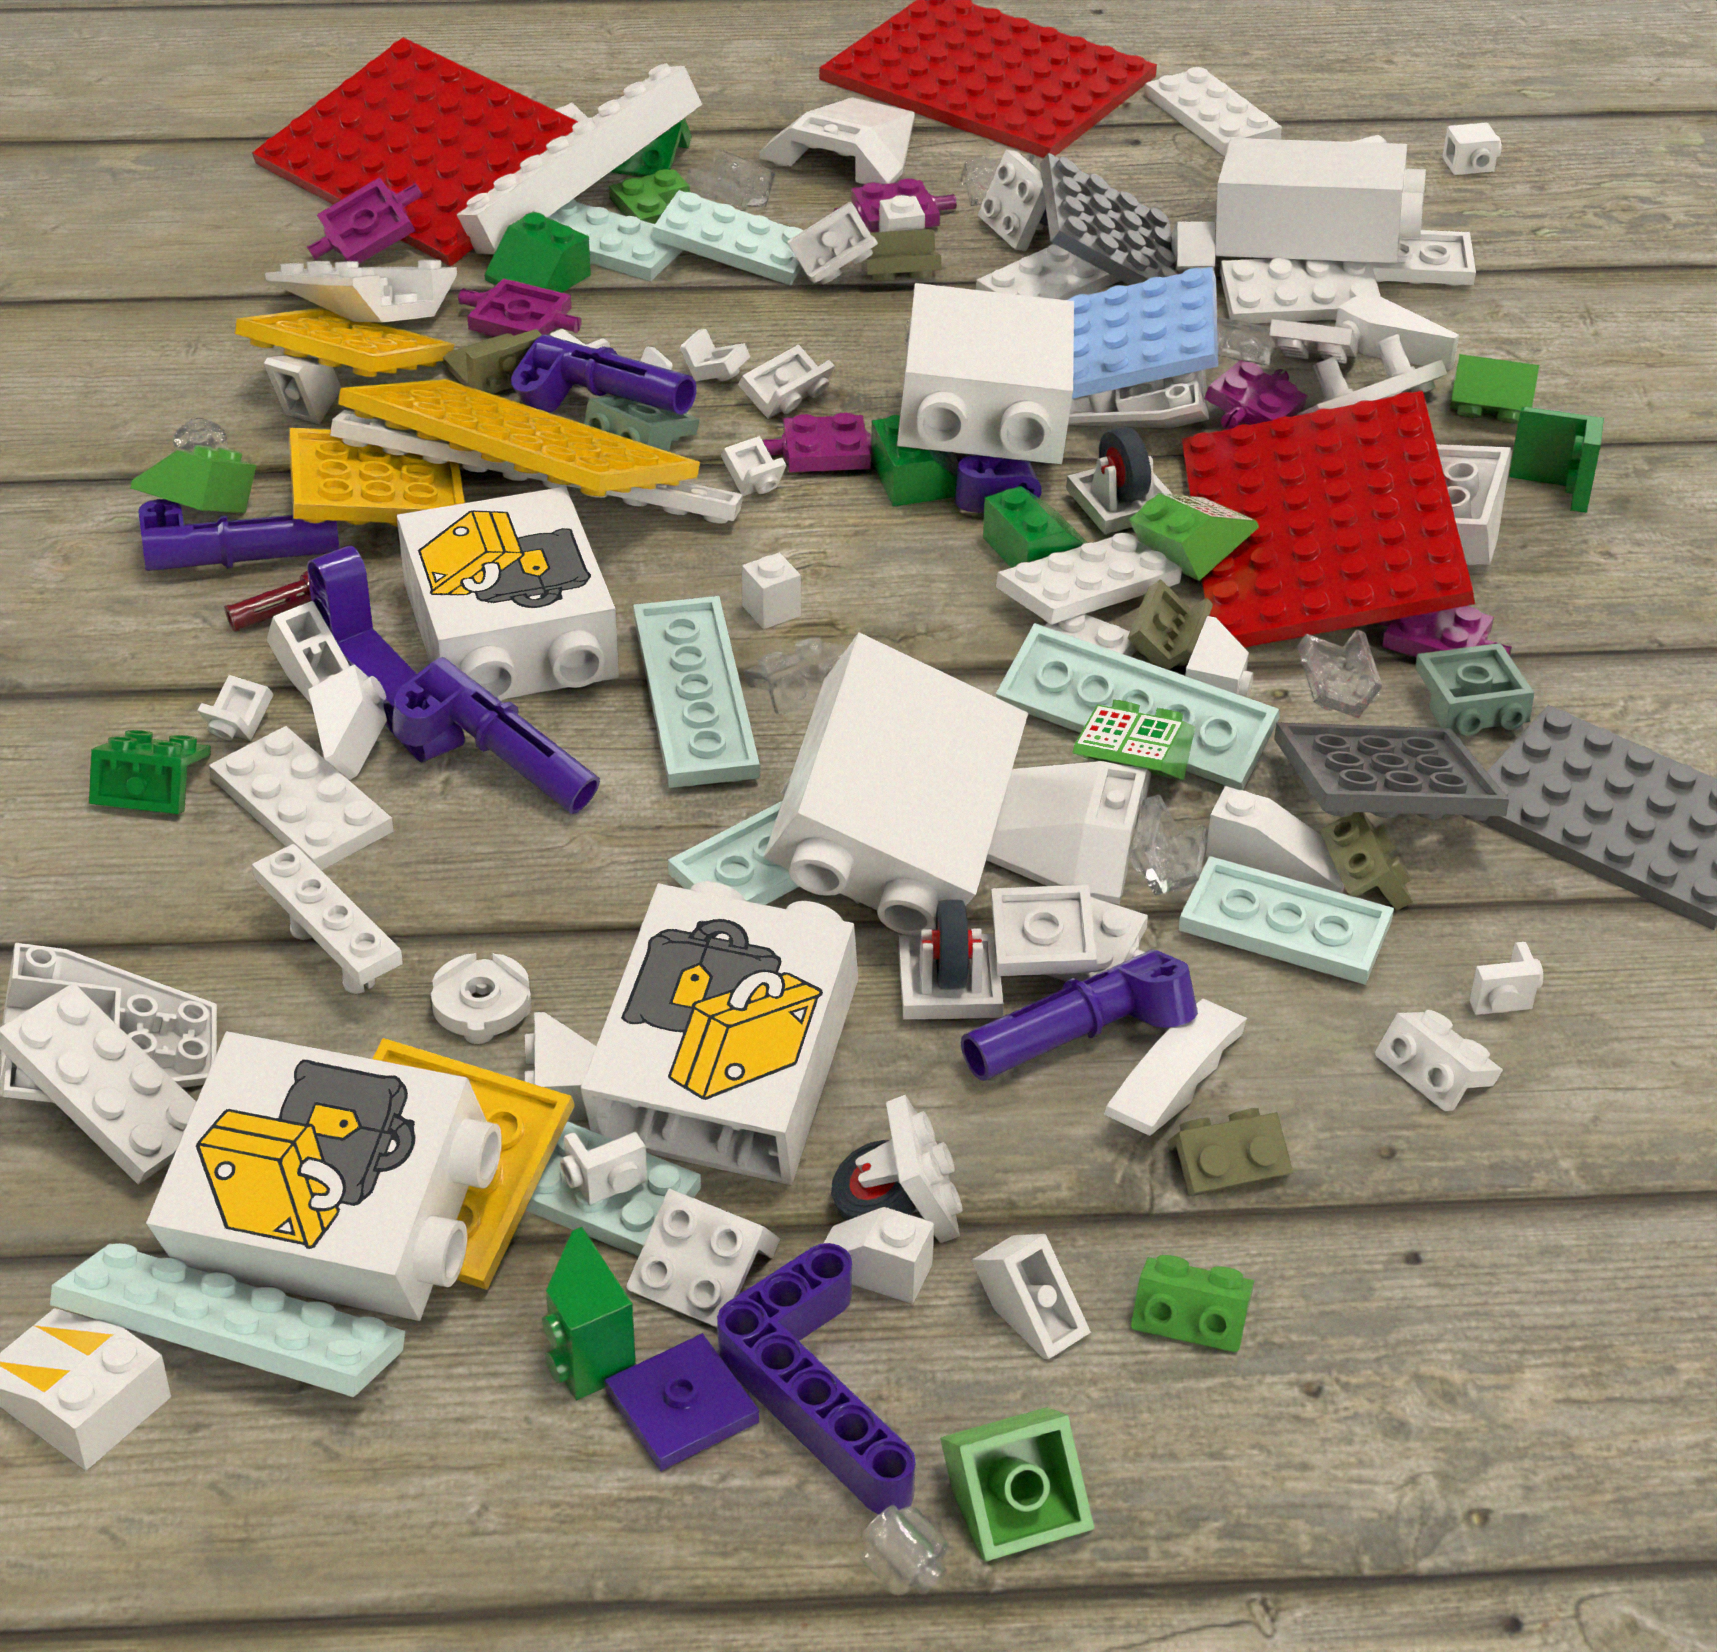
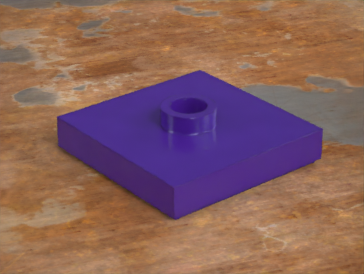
(681, 1401)

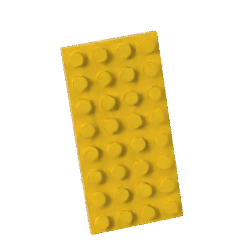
(520, 435)

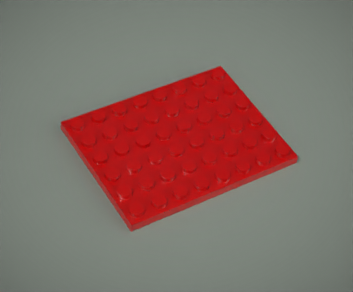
(989, 74)
(418, 123)
(1345, 518)

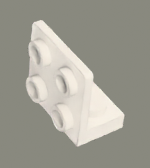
(697, 1257)

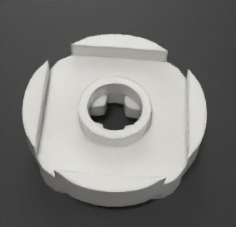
(486, 1016)

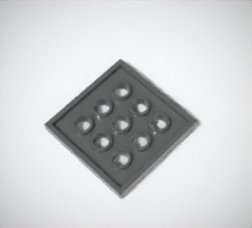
(1105, 224)
(1390, 771)

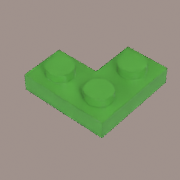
(647, 195)

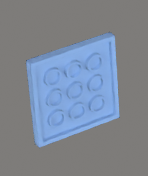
(1145, 332)

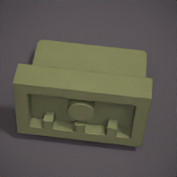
(490, 362)

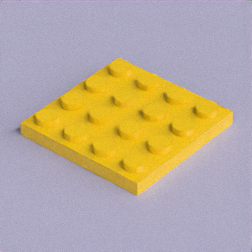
(339, 341)
(364, 482)
(530, 1127)

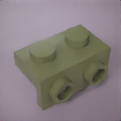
(902, 252)
(1167, 627)
(1365, 859)
(1231, 1152)

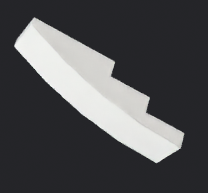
(1173, 1067)

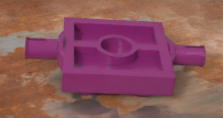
(867, 201)
(365, 222)
(518, 309)
(1253, 395)
(823, 443)
(1439, 631)

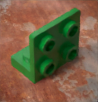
(658, 153)
(1558, 451)
(143, 771)

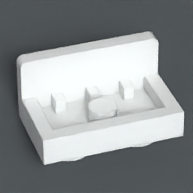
(832, 244)
(785, 381)
(1435, 1057)

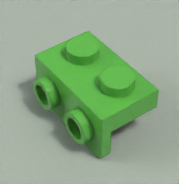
(1192, 1302)

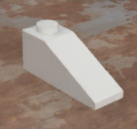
(1377, 319)
(305, 647)
(1269, 839)

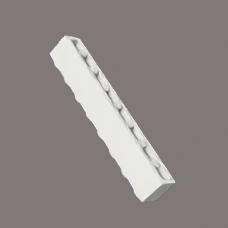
(582, 156)

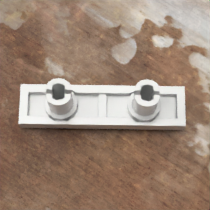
(1399, 378)
(328, 916)

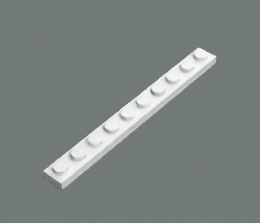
(713, 503)

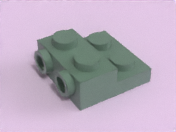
(639, 421)
(1475, 688)

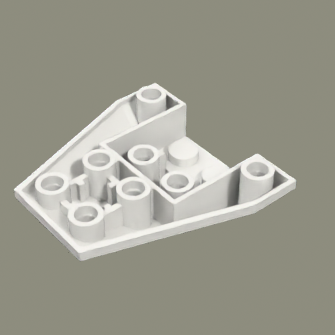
(851, 127)
(369, 292)
(1152, 404)
(1071, 825)
(161, 1020)

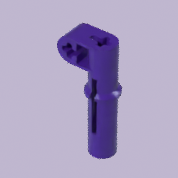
(602, 371)
(987, 475)
(174, 545)
(496, 727)
(1146, 987)

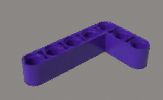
(343, 599)
(763, 1351)

